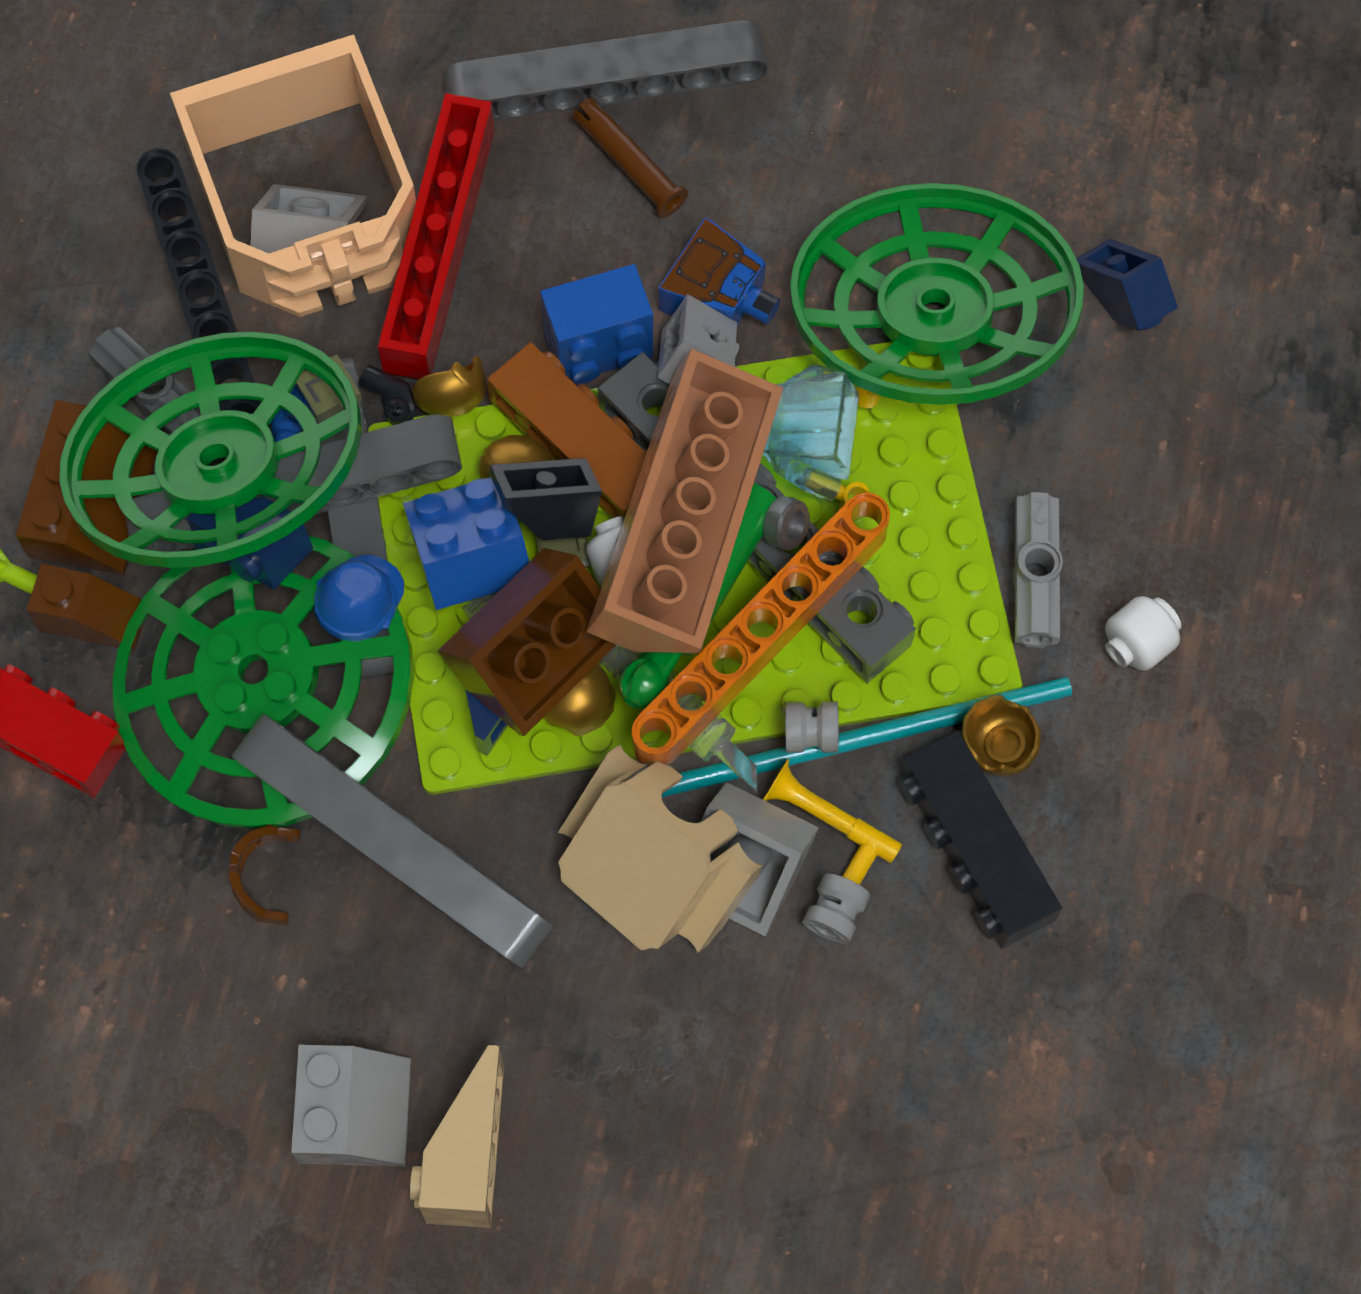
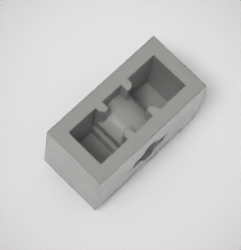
(698, 328)

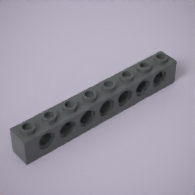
(863, 647)

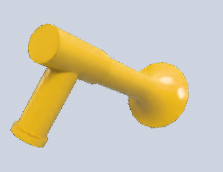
(871, 840)

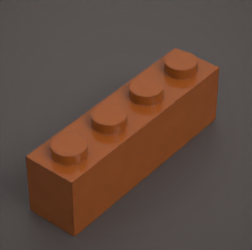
(568, 422)

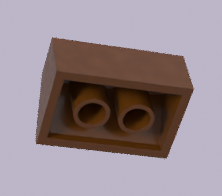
(46, 524)
(530, 641)

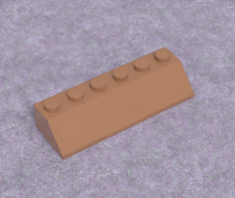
(686, 508)

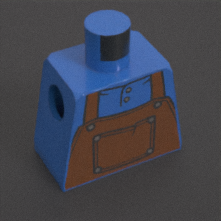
(719, 274)

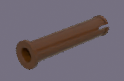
(630, 158)

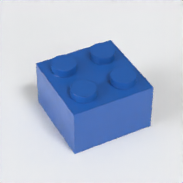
(598, 323)
(466, 542)

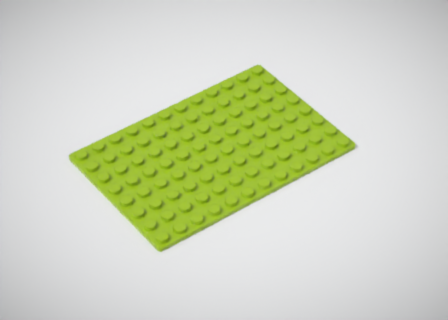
(930, 563)

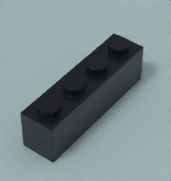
(979, 841)

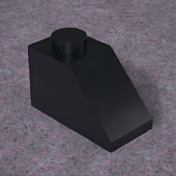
(550, 496)

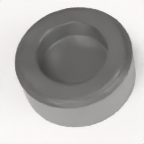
(786, 523)

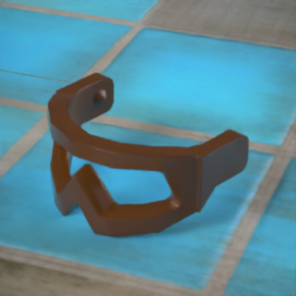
(241, 853)

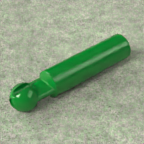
(648, 675)

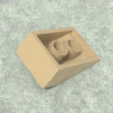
(461, 1157)

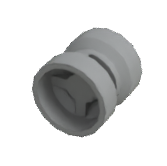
(812, 727)
(836, 908)

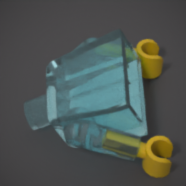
(816, 431)

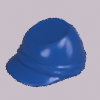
(358, 597)

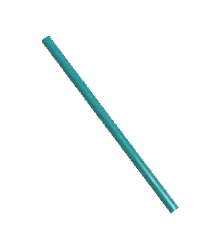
(871, 735)

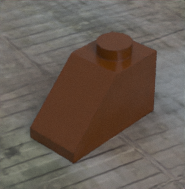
(81, 607)

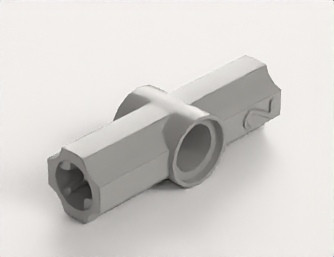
(1037, 596)

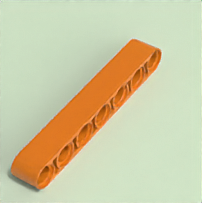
(767, 606)

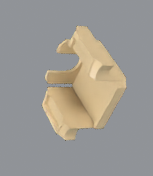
(647, 865)

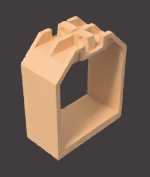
(275, 98)

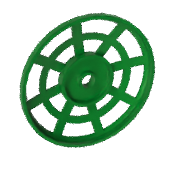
(925, 280)
(186, 454)
(238, 705)

